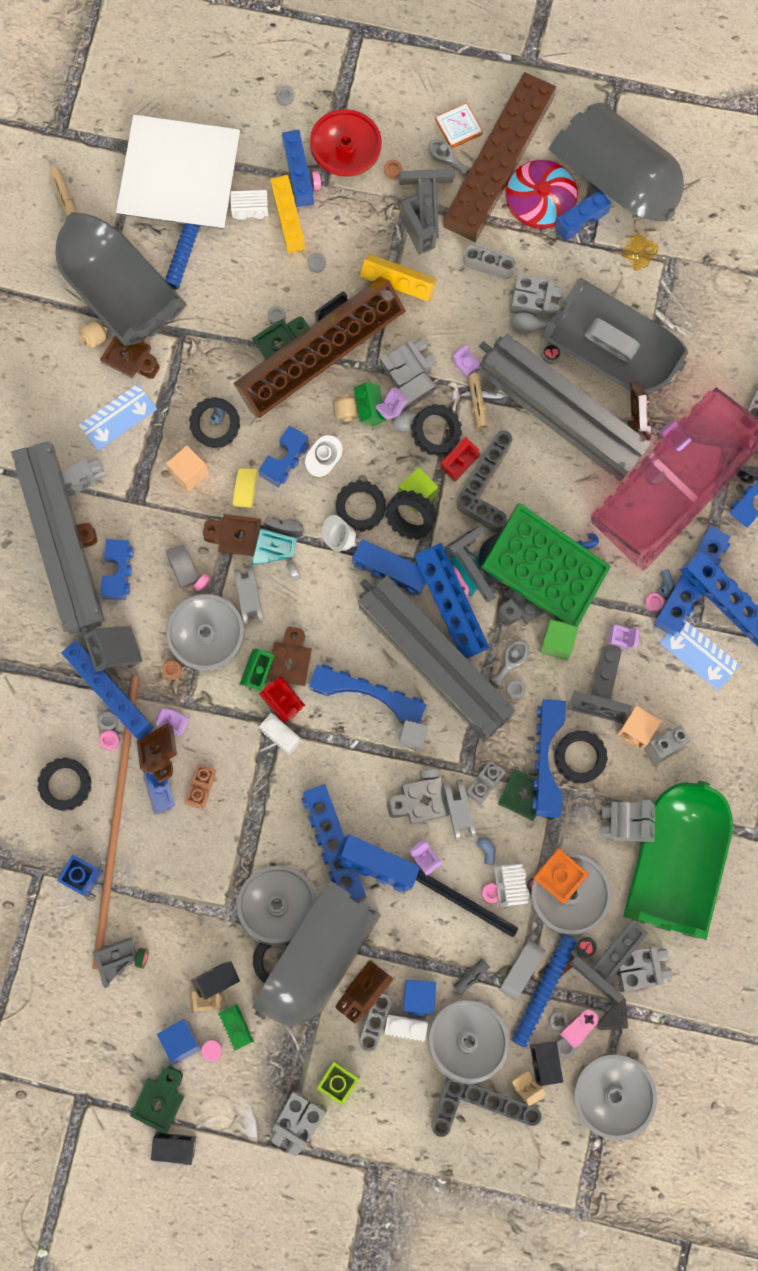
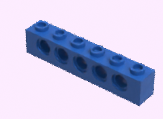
(721, 598)
(459, 606)
(665, 620)
(108, 691)
(321, 795)

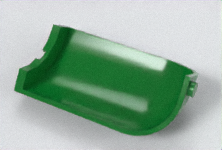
(684, 865)

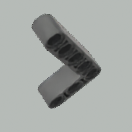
(482, 481)
(481, 1101)

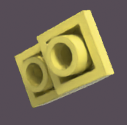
(245, 487)

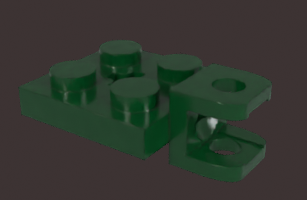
(281, 332)
(511, 800)
(167, 1093)

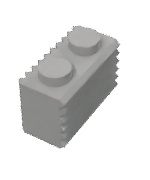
(412, 734)

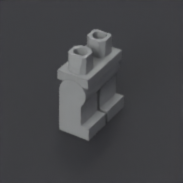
(534, 296)
(407, 362)
(82, 475)
(666, 744)
(630, 821)
(648, 972)
(296, 1129)

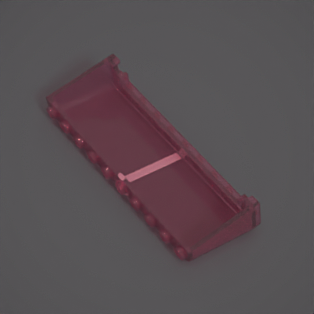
(677, 485)

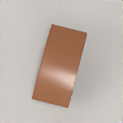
(200, 787)

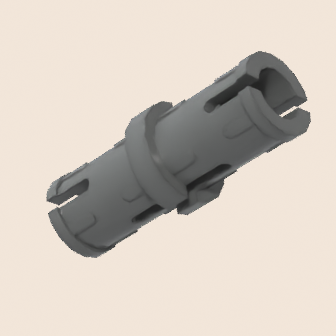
(471, 976)

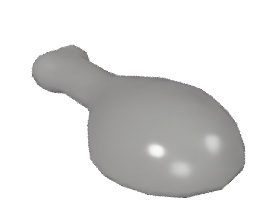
(443, 152)
(527, 322)
(404, 420)
(514, 656)

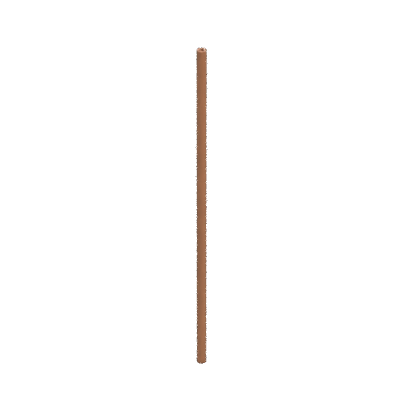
(115, 826)

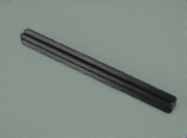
(466, 904)

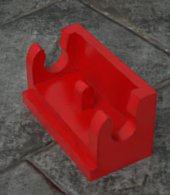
(460, 459)
(282, 699)

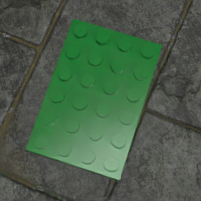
(545, 566)

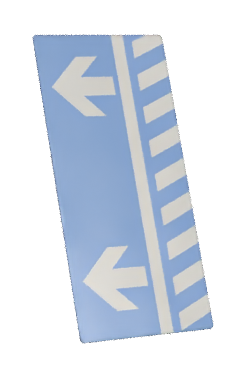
(117, 417)
(701, 655)

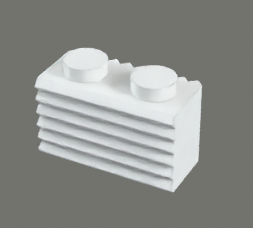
(249, 204)
(280, 734)
(511, 885)
(406, 1027)

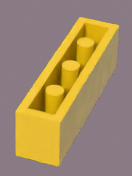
(287, 214)
(401, 277)

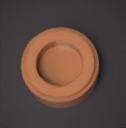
(392, 169)
(172, 670)

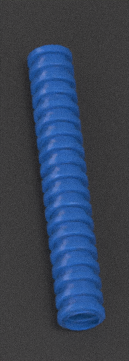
(181, 255)
(544, 990)

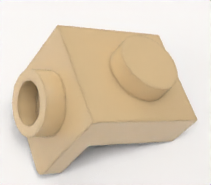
(199, 1004)
(527, 1089)

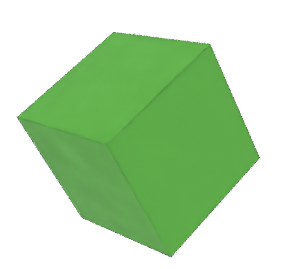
(559, 639)

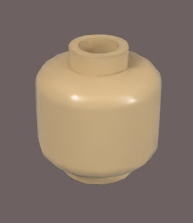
(92, 334)
(345, 407)

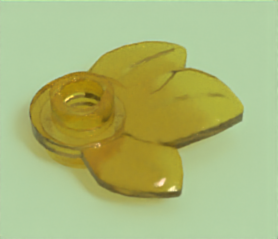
(638, 252)

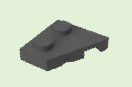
(114, 959)

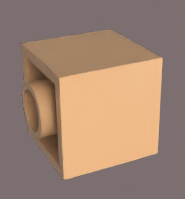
(187, 468)
(639, 728)

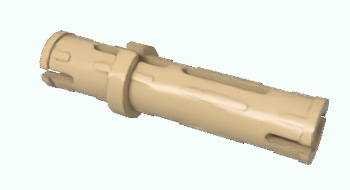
(66, 200)
(480, 420)

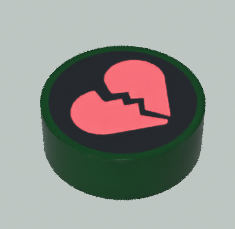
(586, 947)
(141, 958)

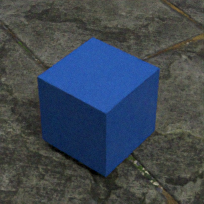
(79, 876)
(419, 997)
(179, 1041)

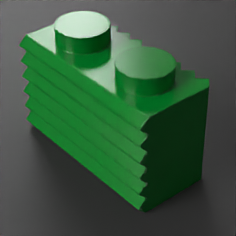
(367, 398)
(256, 669)
(235, 1027)

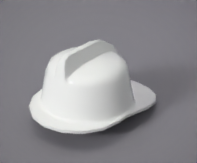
(323, 455)
(338, 534)

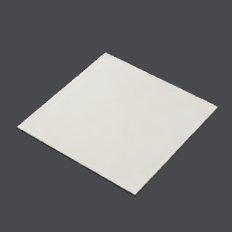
(178, 171)

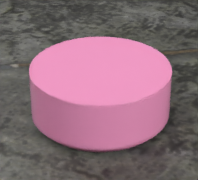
(315, 180)
(202, 583)
(654, 602)
(109, 740)
(490, 893)
(211, 1050)

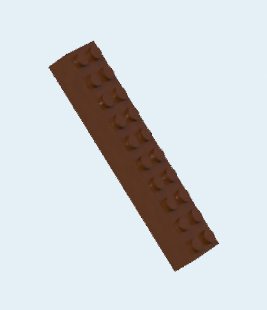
(499, 157)
(319, 347)

